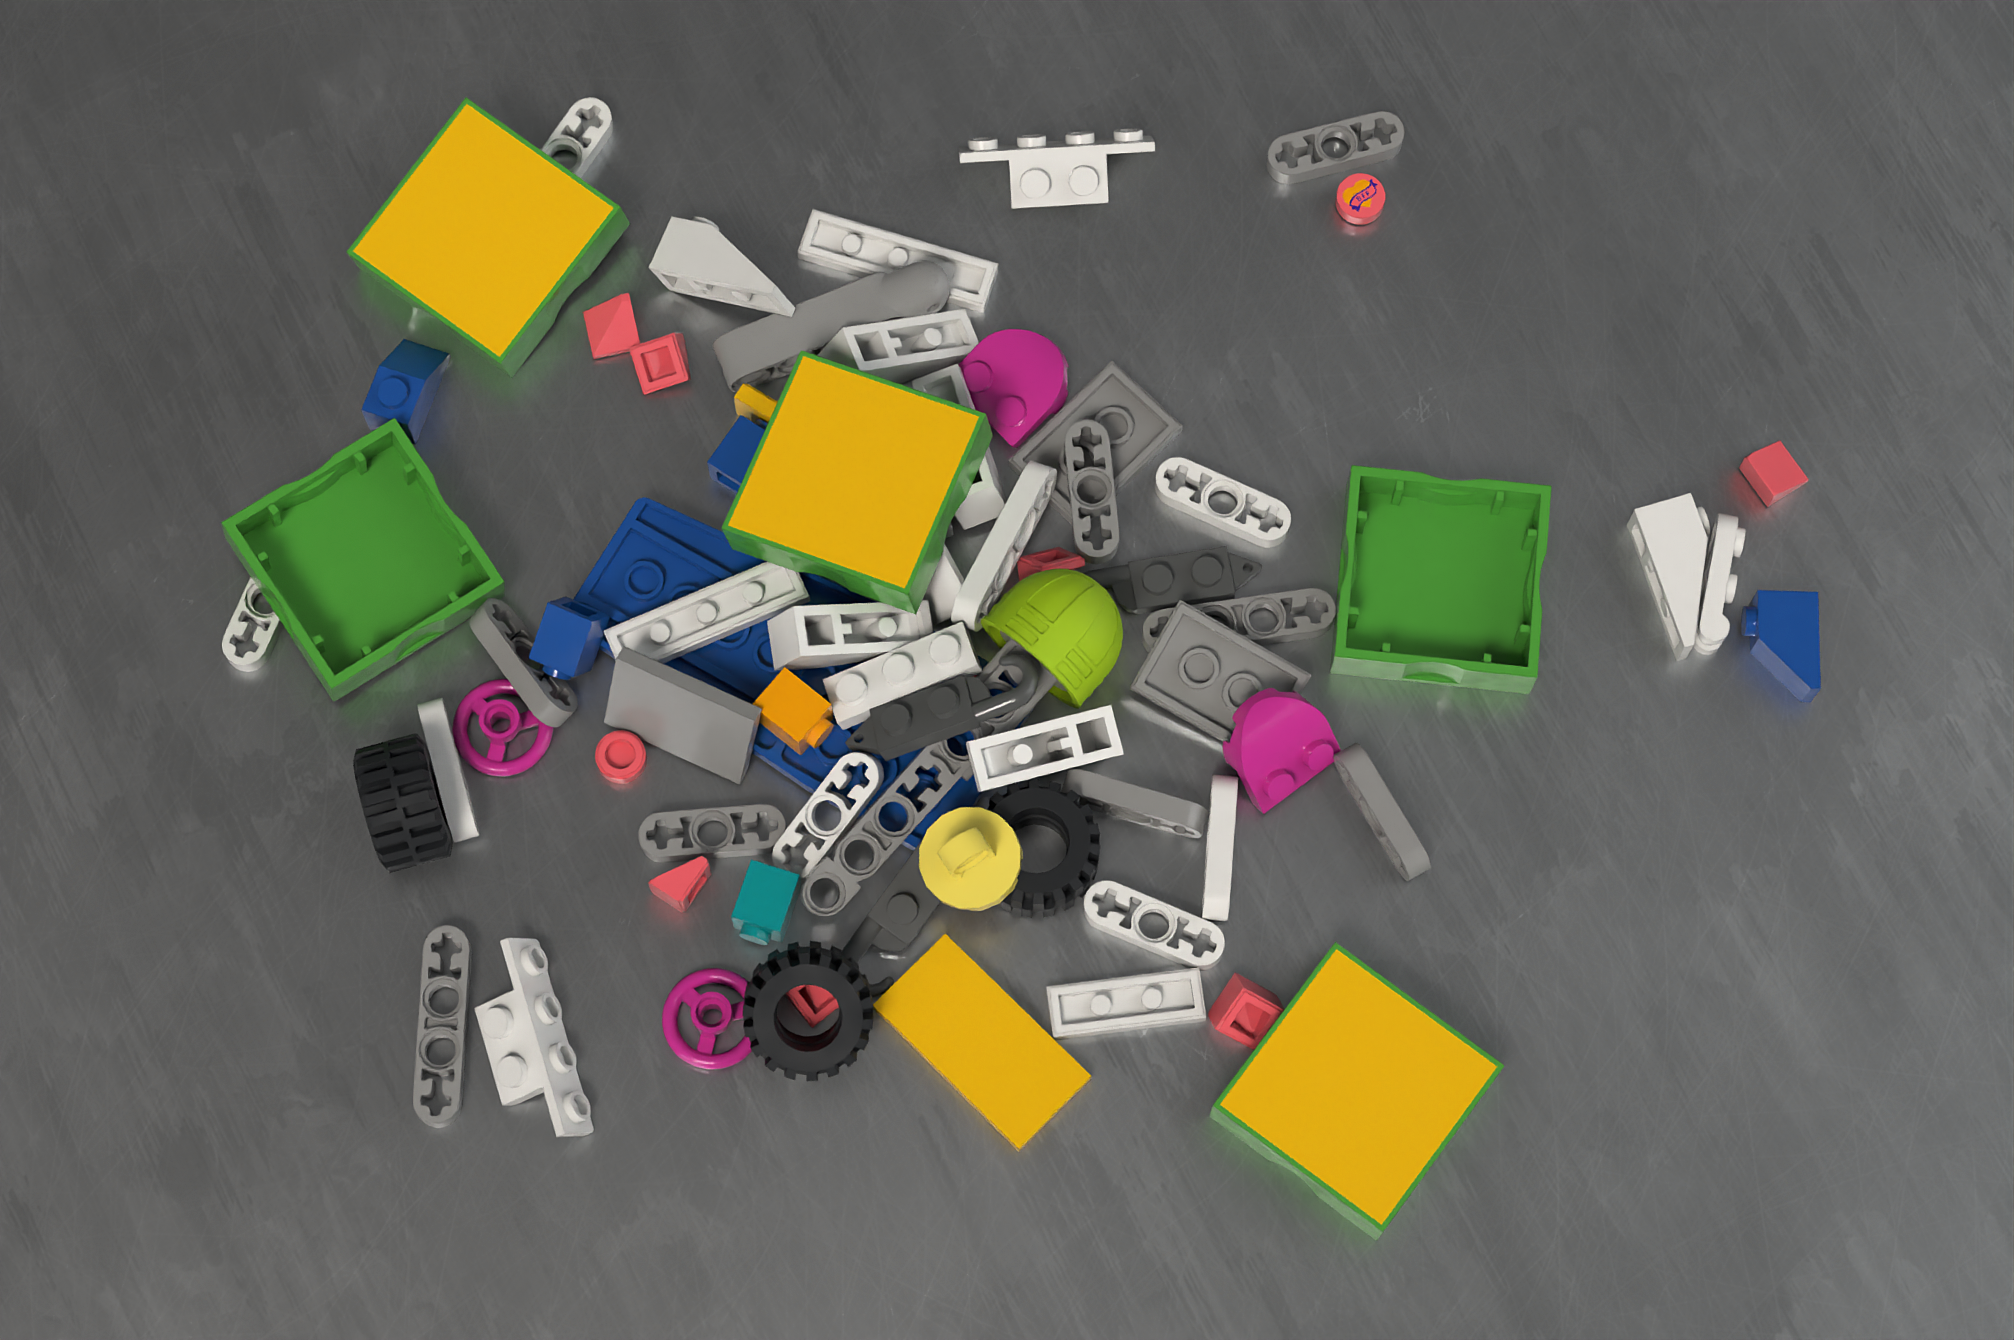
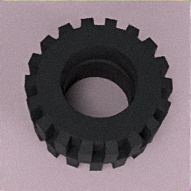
(402, 803)
(1076, 827)
(807, 1053)

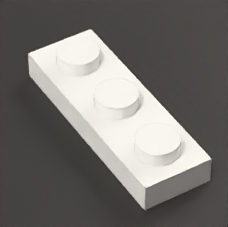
(901, 673)

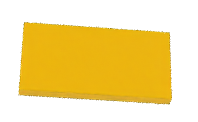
(982, 1042)

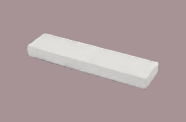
(870, 250)
(710, 613)

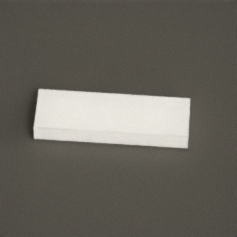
(1126, 1003)

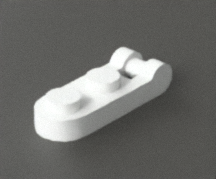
(1717, 583)

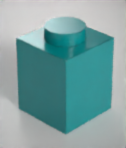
(765, 903)

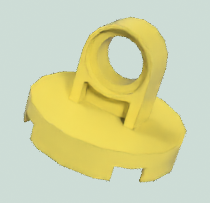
(970, 858)

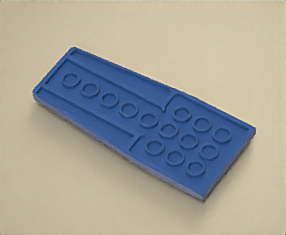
(670, 555)

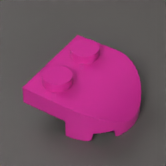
(1016, 381)
(1278, 745)

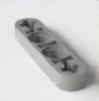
(1237, 613)
(448, 1026)

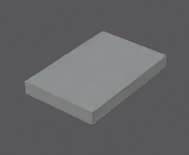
(1135, 427)
(1210, 671)
(682, 715)

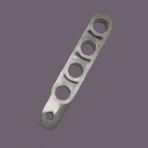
(772, 344)

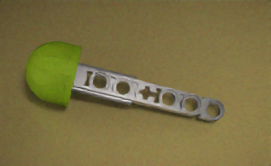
(1071, 637)

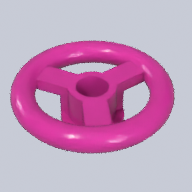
(488, 715)
(699, 1005)

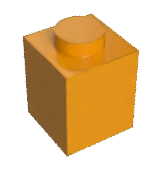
(795, 712)

